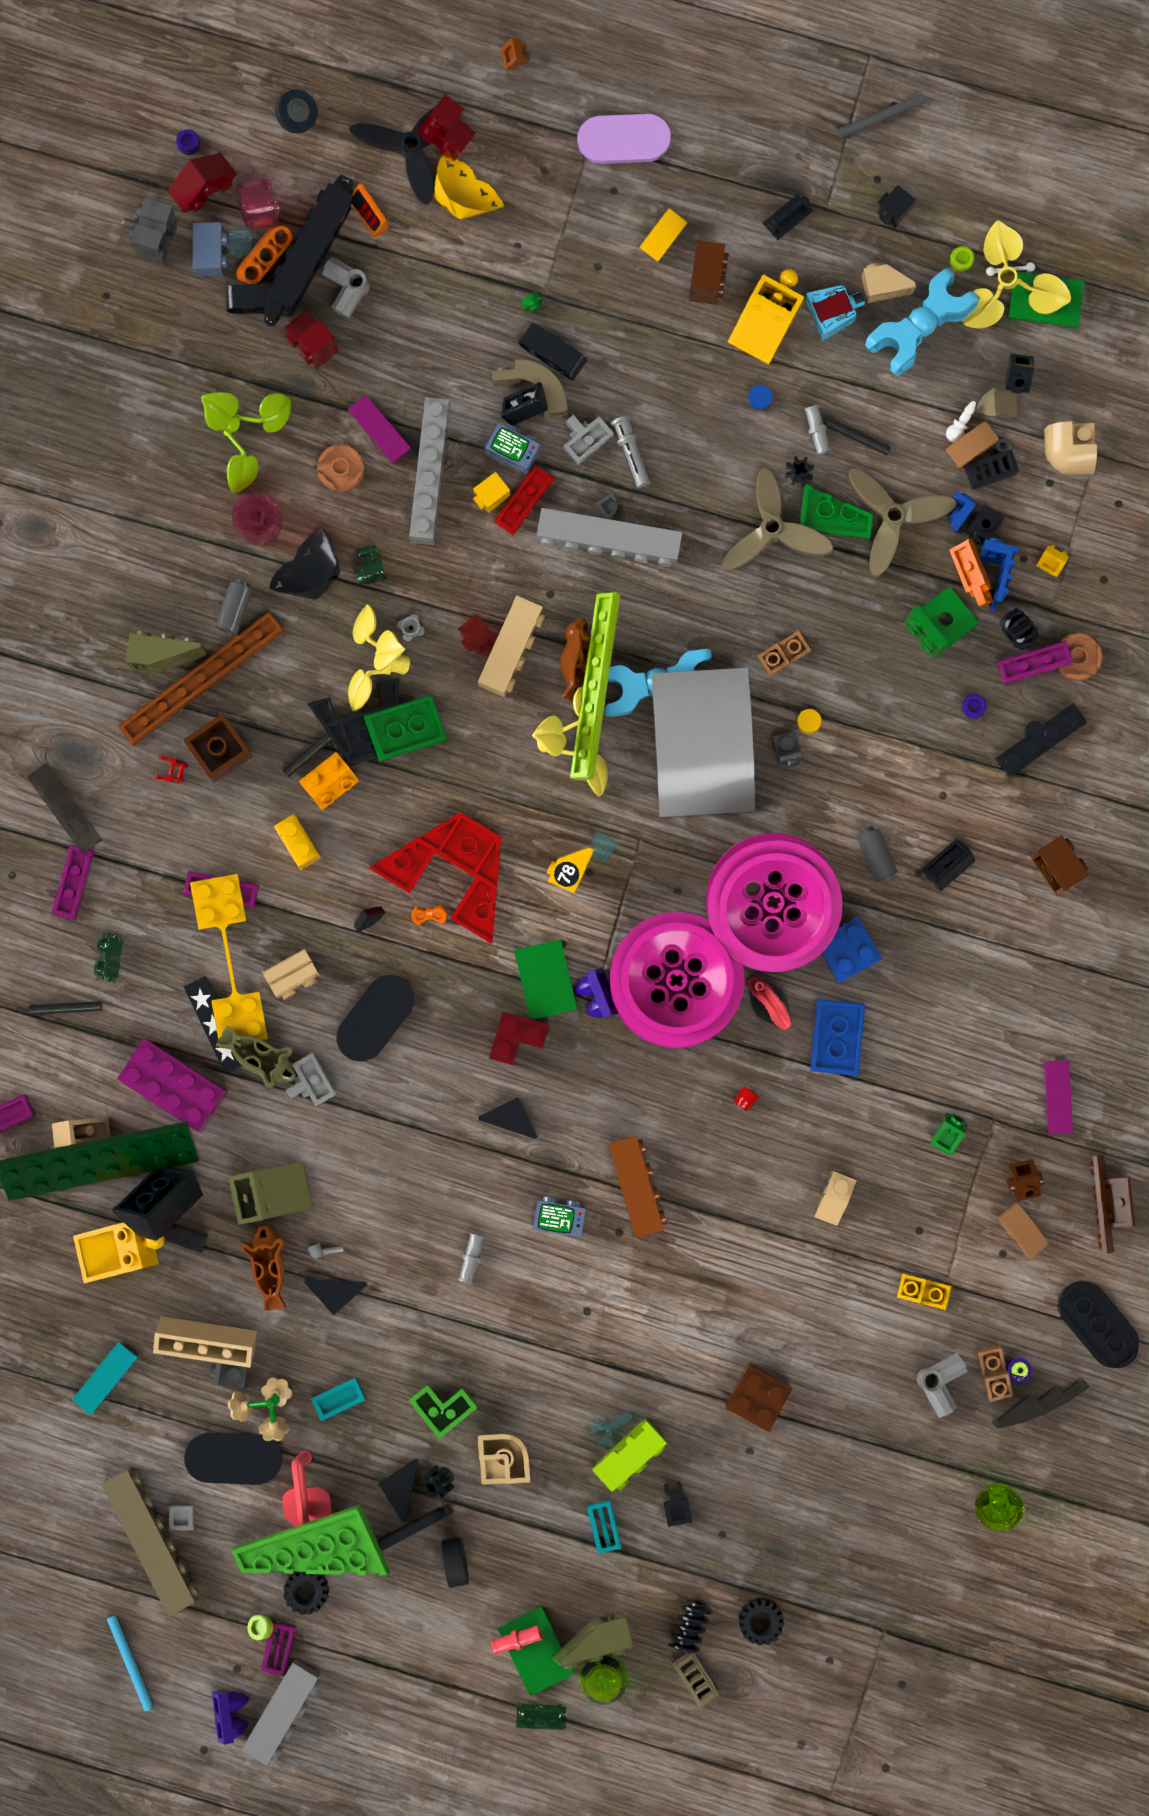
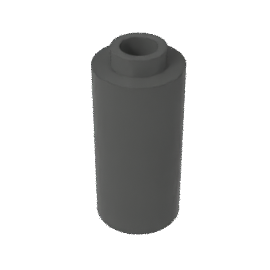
(234, 607)
(876, 853)

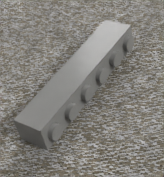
(429, 471)
(608, 536)

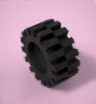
(300, 1605)
(773, 1630)

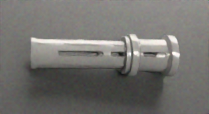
(628, 441)

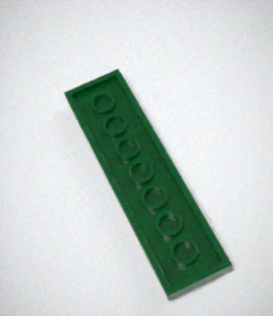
(98, 1161)

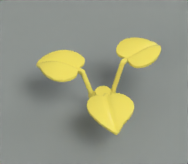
(1006, 245)
(386, 660)
(552, 740)

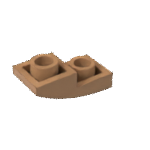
(972, 444)
(784, 653)
(1023, 1230)
(994, 1373)

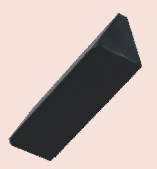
(524, 404)
(948, 864)
(186, 1237)

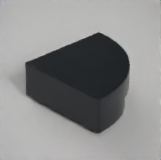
(368, 918)

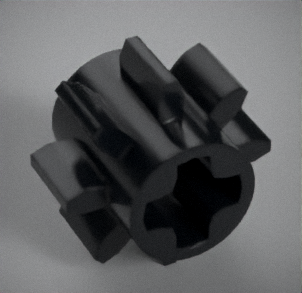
(803, 475)
(439, 1481)

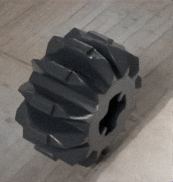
(1019, 629)

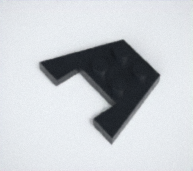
(351, 732)

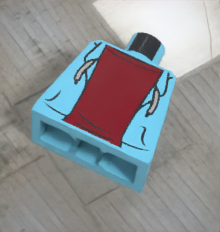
(833, 309)

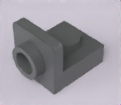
(787, 749)
(229, 1375)

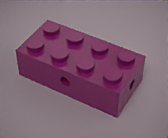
(172, 1085)

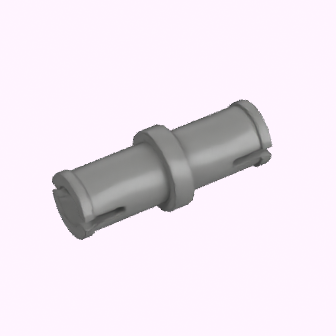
(817, 430)
(471, 1258)

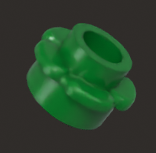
(532, 302)

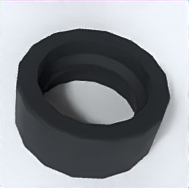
(455, 1562)

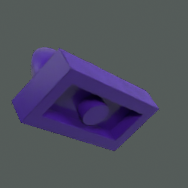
(596, 984)
(225, 1704)

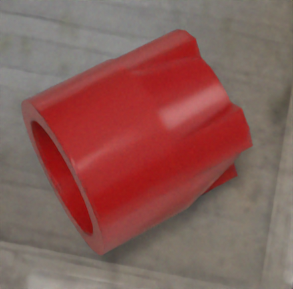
(746, 1098)

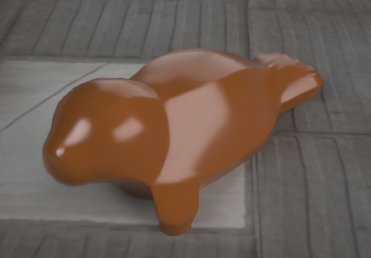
(575, 657)
(267, 1265)

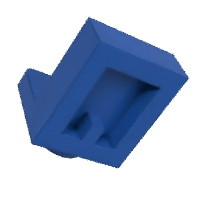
(959, 516)

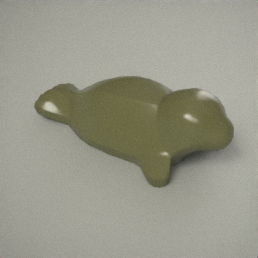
(259, 1057)

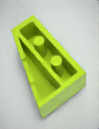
(629, 1455)

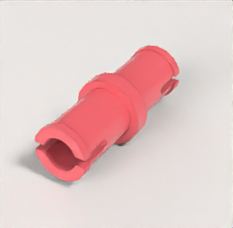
(516, 1639)

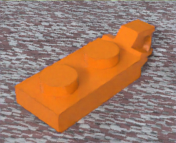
(972, 572)

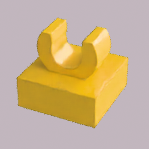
(1052, 560)

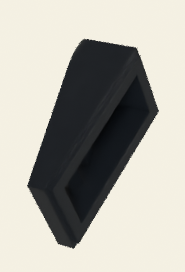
(1012, 464)

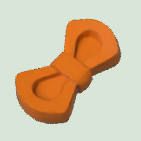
(421, 914)

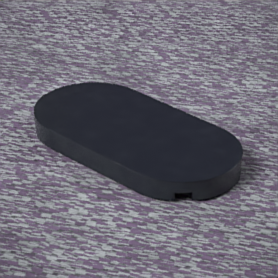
(375, 1018)
(1098, 1324)
(233, 1458)
(414, 1526)

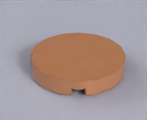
(340, 468)
(1085, 656)

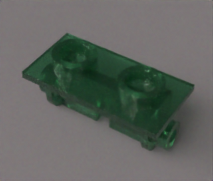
(106, 966)
(541, 1717)

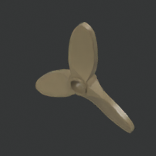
(912, 512)
(789, 534)

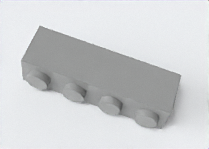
(281, 1712)

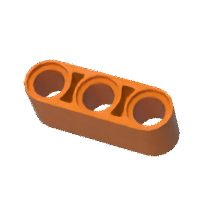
(274, 251)

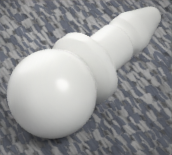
(956, 430)

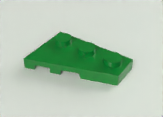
(834, 517)

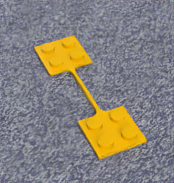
(219, 904)

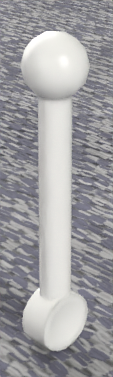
(1030, 267)

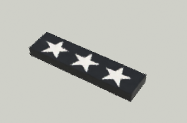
(201, 998)

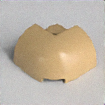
(1071, 447)
(503, 1459)

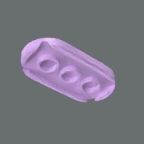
(623, 138)

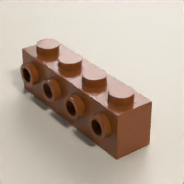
(636, 1186)

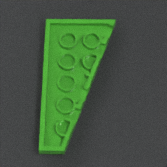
(322, 1546)

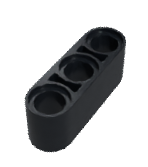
(245, 299)
(552, 351)

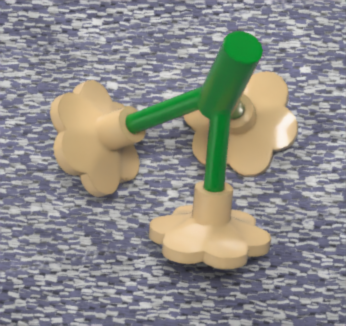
(275, 1393)

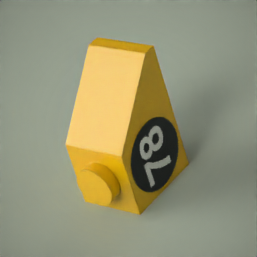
(570, 868)

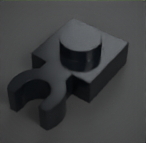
(676, 1508)

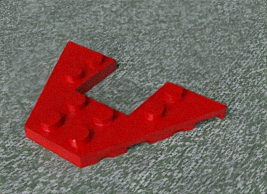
(466, 847)

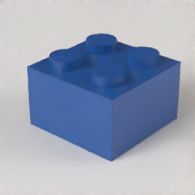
(850, 951)

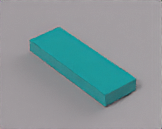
(105, 1378)

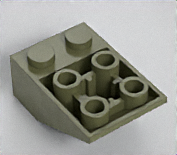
(161, 653)
(270, 1193)
(597, 1638)

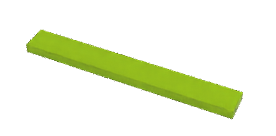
(595, 686)

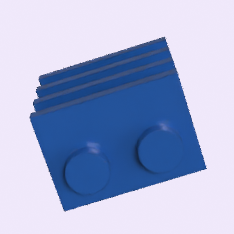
(1002, 554)

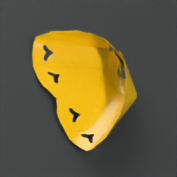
(462, 194)

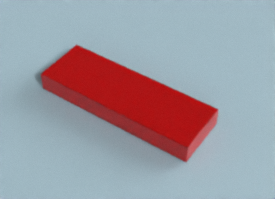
(524, 500)

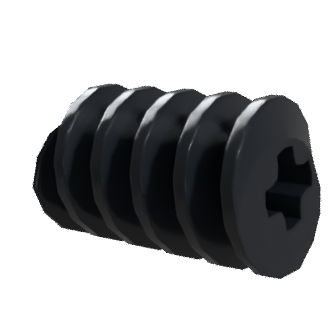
(691, 1626)

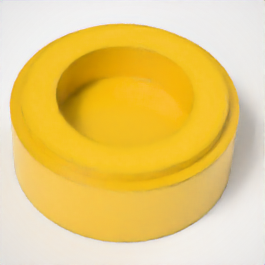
(809, 721)

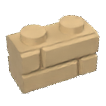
(291, 974)

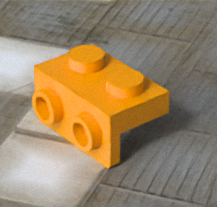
(329, 781)

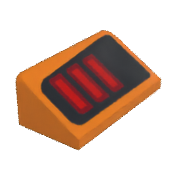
(368, 211)

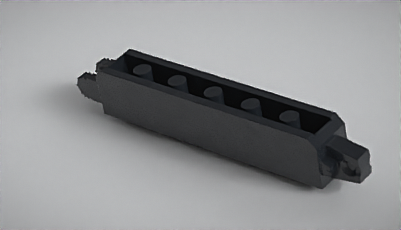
(308, 251)

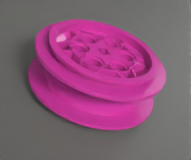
(794, 939)
(632, 988)

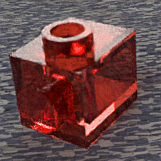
(476, 636)

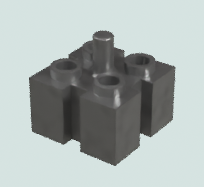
(154, 230)

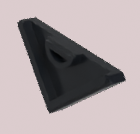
(510, 1117)
(335, 1293)
(399, 1488)

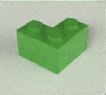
(442, 1415)

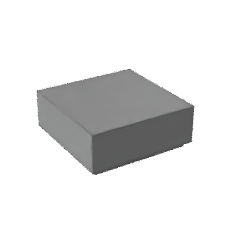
(181, 1517)

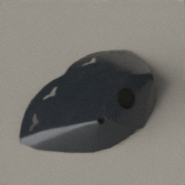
(310, 573)

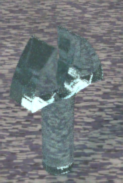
(610, 1427)

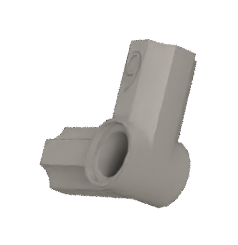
(345, 276)
(937, 1393)

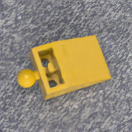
(767, 321)
(114, 1252)

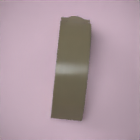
(530, 373)

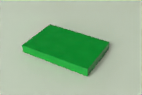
(1066, 316)
(405, 728)
(545, 979)
(536, 1659)

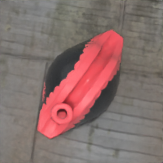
(769, 1002)

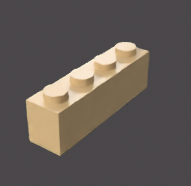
(510, 646)
(205, 1342)

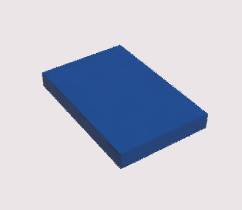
(837, 1037)

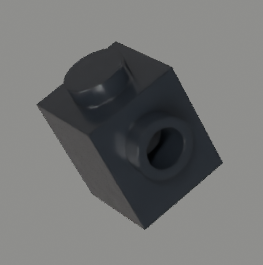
(895, 206)
(1019, 373)
(984, 525)

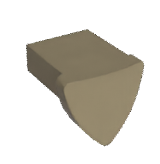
(998, 404)

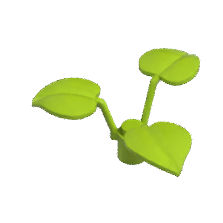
(220, 415)

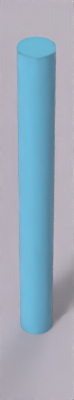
(130, 1663)

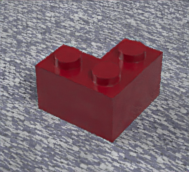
(446, 129)
(200, 179)
(311, 338)
(513, 1031)

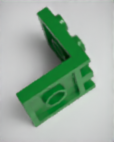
(930, 632)

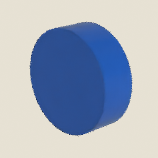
(760, 397)

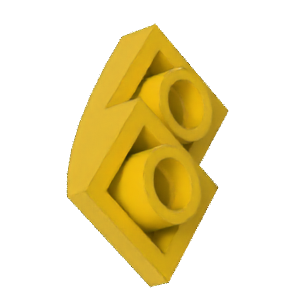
(663, 234)
(924, 1291)

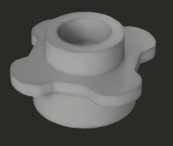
(413, 621)

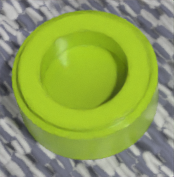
(962, 259)
(260, 1627)

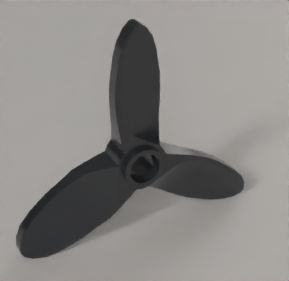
(417, 165)

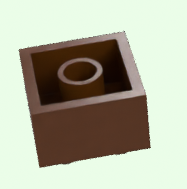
(707, 280)
(218, 748)
(1060, 865)
(758, 1397)

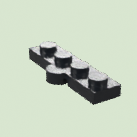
(1040, 739)

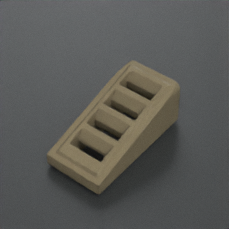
(709, 1696)

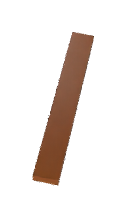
(201, 678)

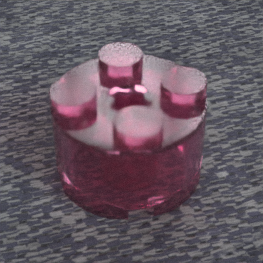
(257, 204)
(261, 507)

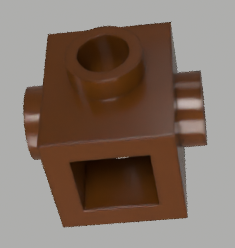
(1025, 1180)

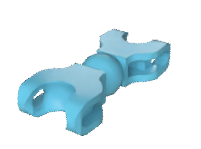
(922, 321)
(639, 685)

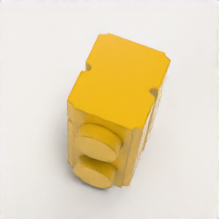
(297, 842)

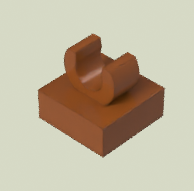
(513, 54)

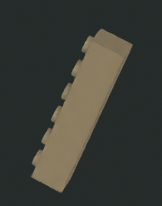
(150, 1541)

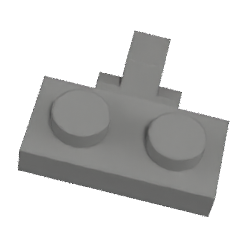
(586, 438)
(311, 1081)

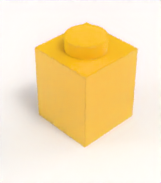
(491, 493)

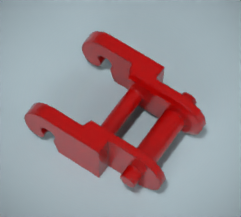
(169, 778)

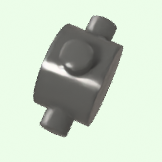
(1002, 445)

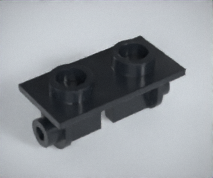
(788, 216)

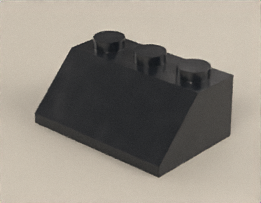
(158, 1201)

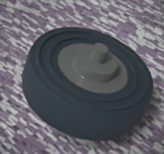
(296, 111)

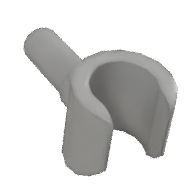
(316, 1251)

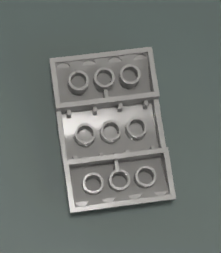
(703, 742)

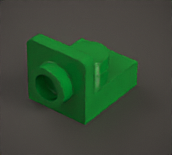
(949, 1133)

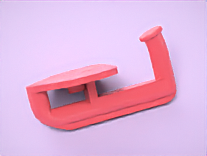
(303, 1502)

